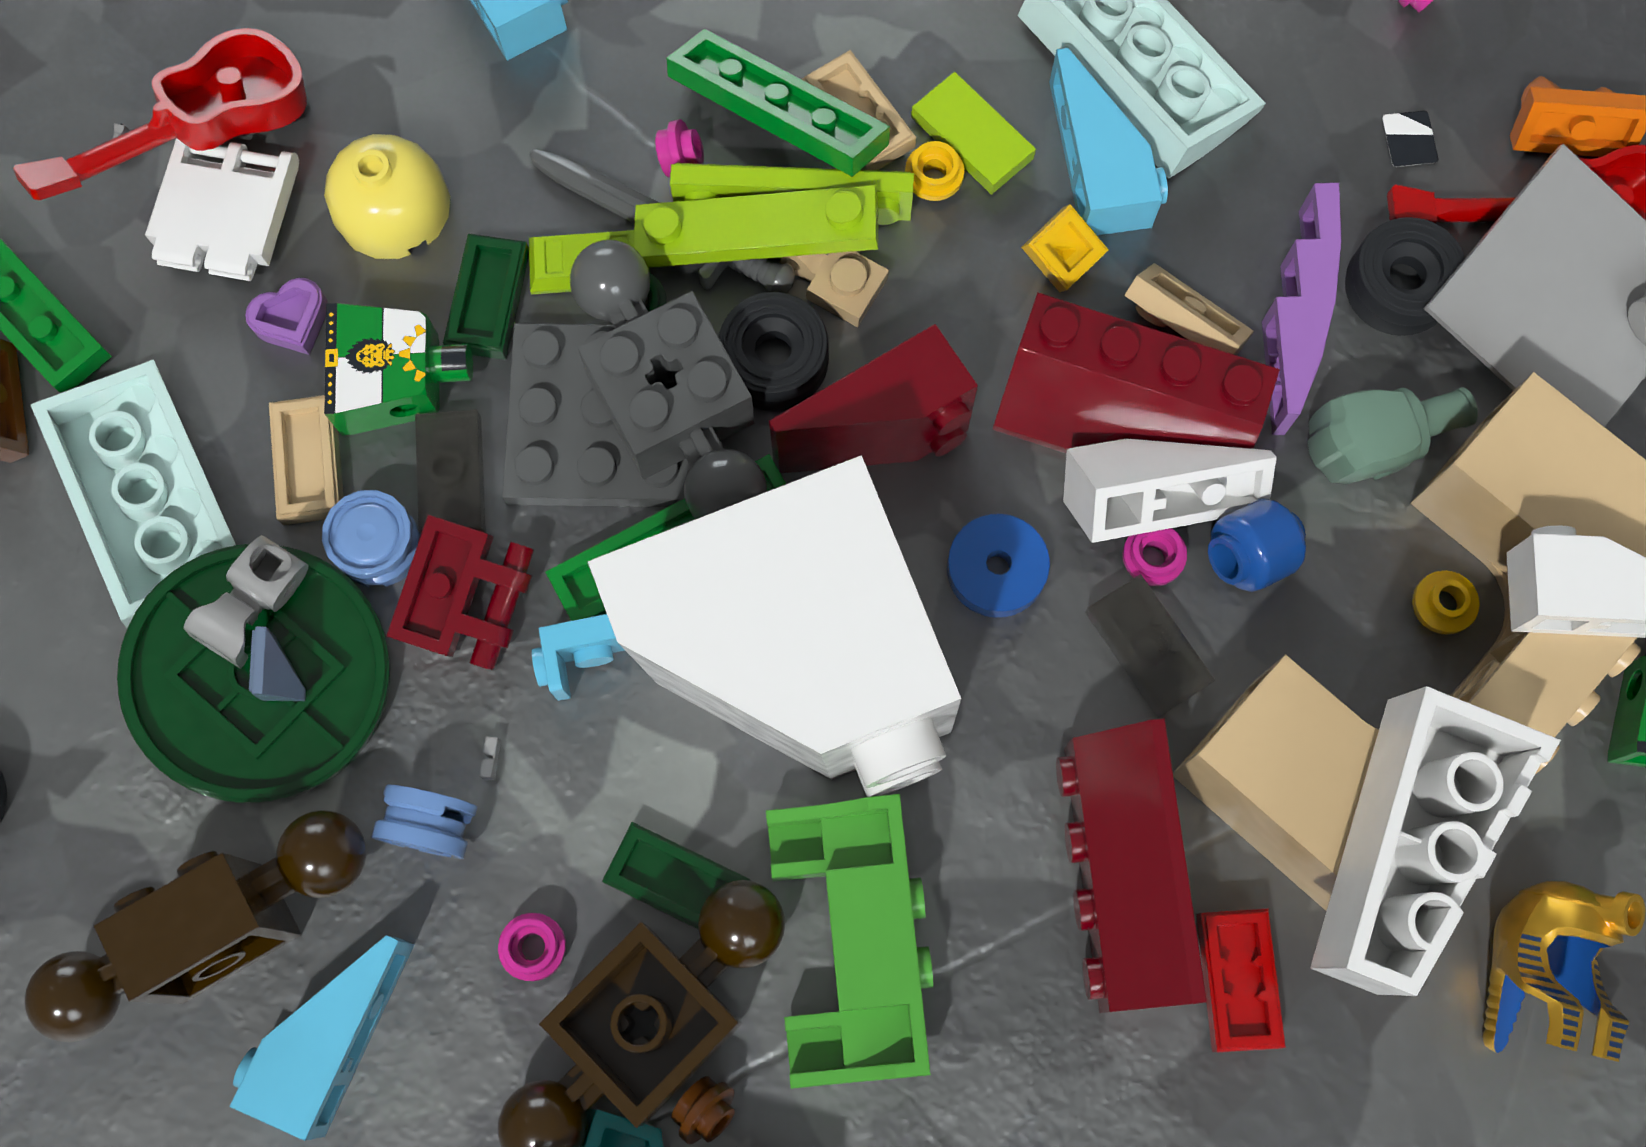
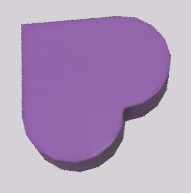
(290, 316)

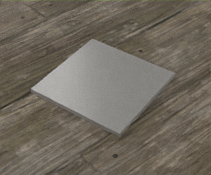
(1555, 289)

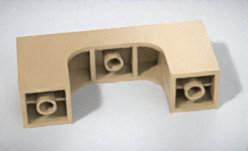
(1295, 757)

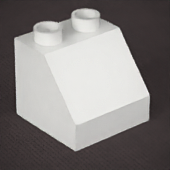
(793, 628)

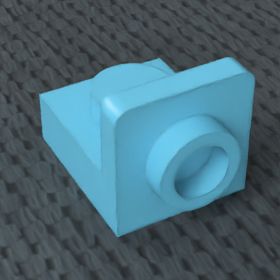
(584, 641)

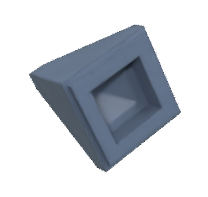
(271, 671)

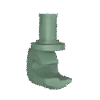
(1382, 431)

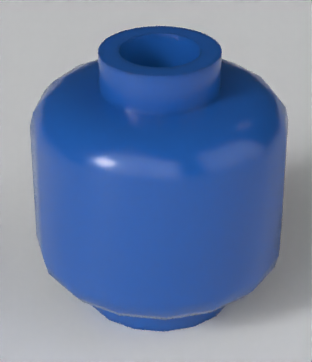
(1257, 545)

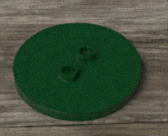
(196, 708)

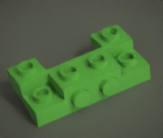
(873, 940)

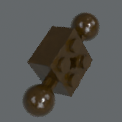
(195, 928)
(592, 1024)

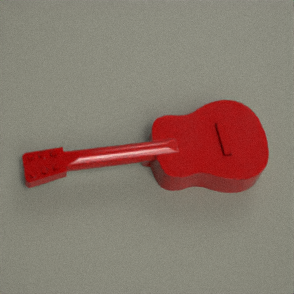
(227, 89)
(1620, 169)

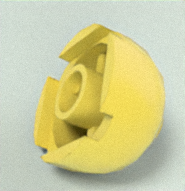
(386, 196)

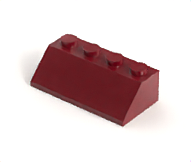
(1109, 379)
(1130, 869)

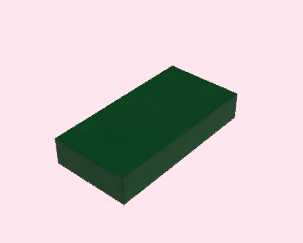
(487, 295)
(665, 874)

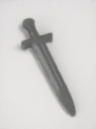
(623, 200)

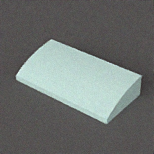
(1153, 70)
(132, 480)

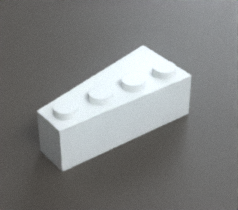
(1422, 835)

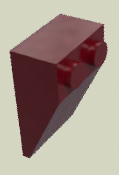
(887, 410)

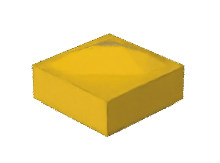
(1065, 248)

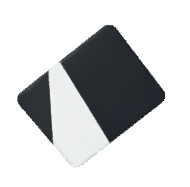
(1410, 138)

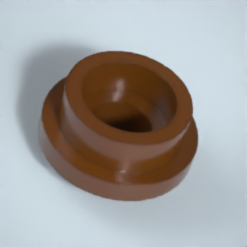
(704, 1110)

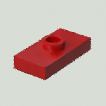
(1240, 980)

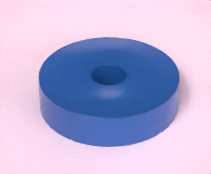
(1004, 538)

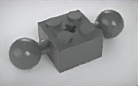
(662, 348)

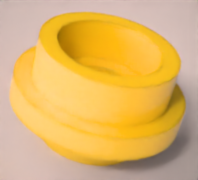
(940, 157)
(1432, 613)

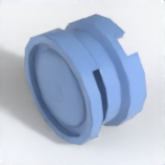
(370, 538)
(424, 821)

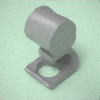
(261, 580)

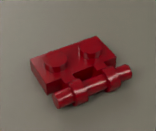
(442, 587)

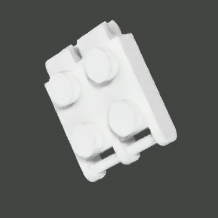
(220, 210)

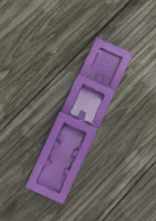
(1300, 320)

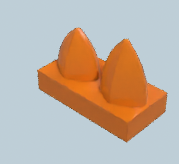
(1581, 120)

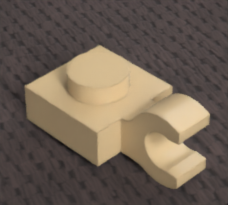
(840, 282)

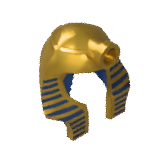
(1550, 949)

